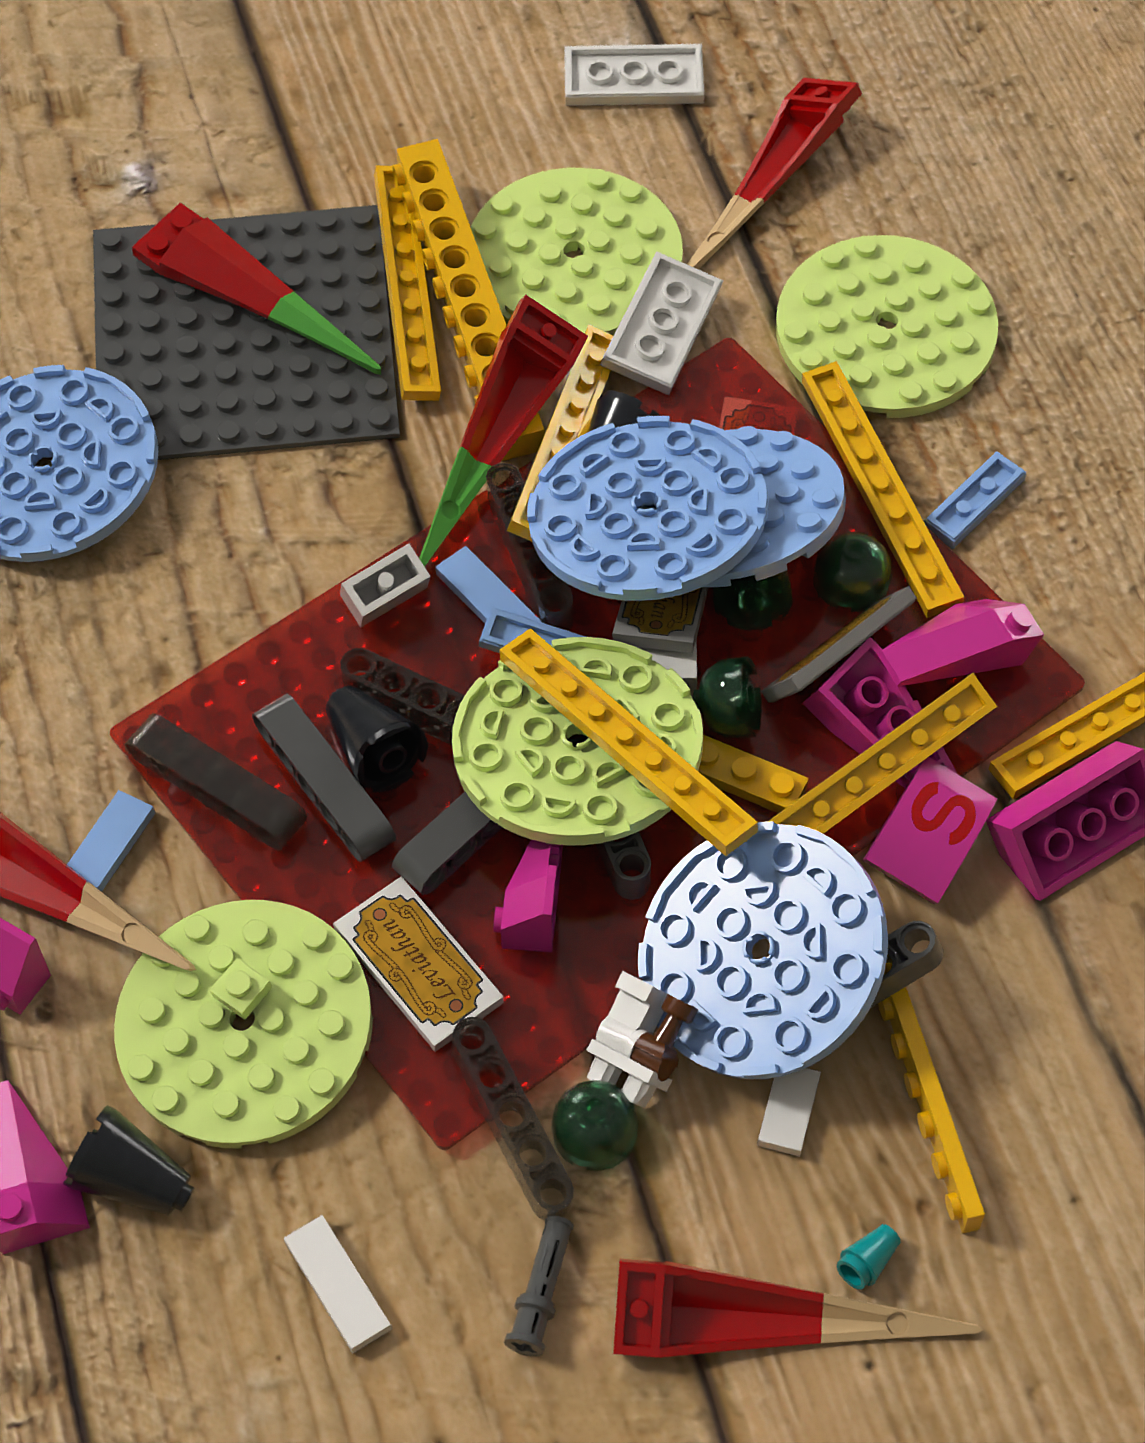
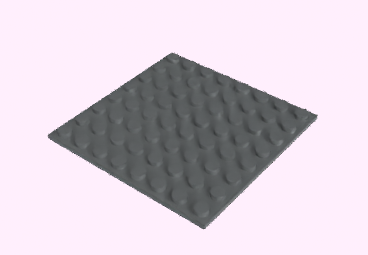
(234, 378)

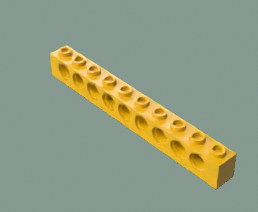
(457, 268)

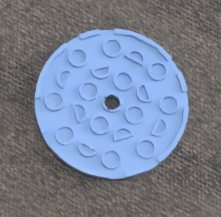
(99, 468)
(803, 502)
(704, 519)
(823, 951)

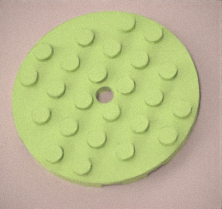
(557, 211)
(940, 311)
(532, 779)
(252, 1082)

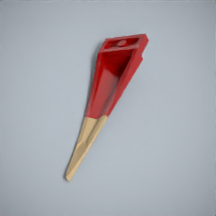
(800, 127)
(47, 884)
(696, 1310)

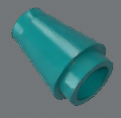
(866, 1259)

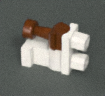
(628, 1042)

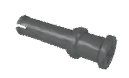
(535, 1304)

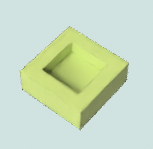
(240, 988)

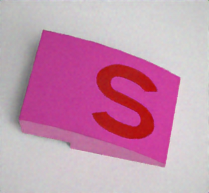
(930, 830)

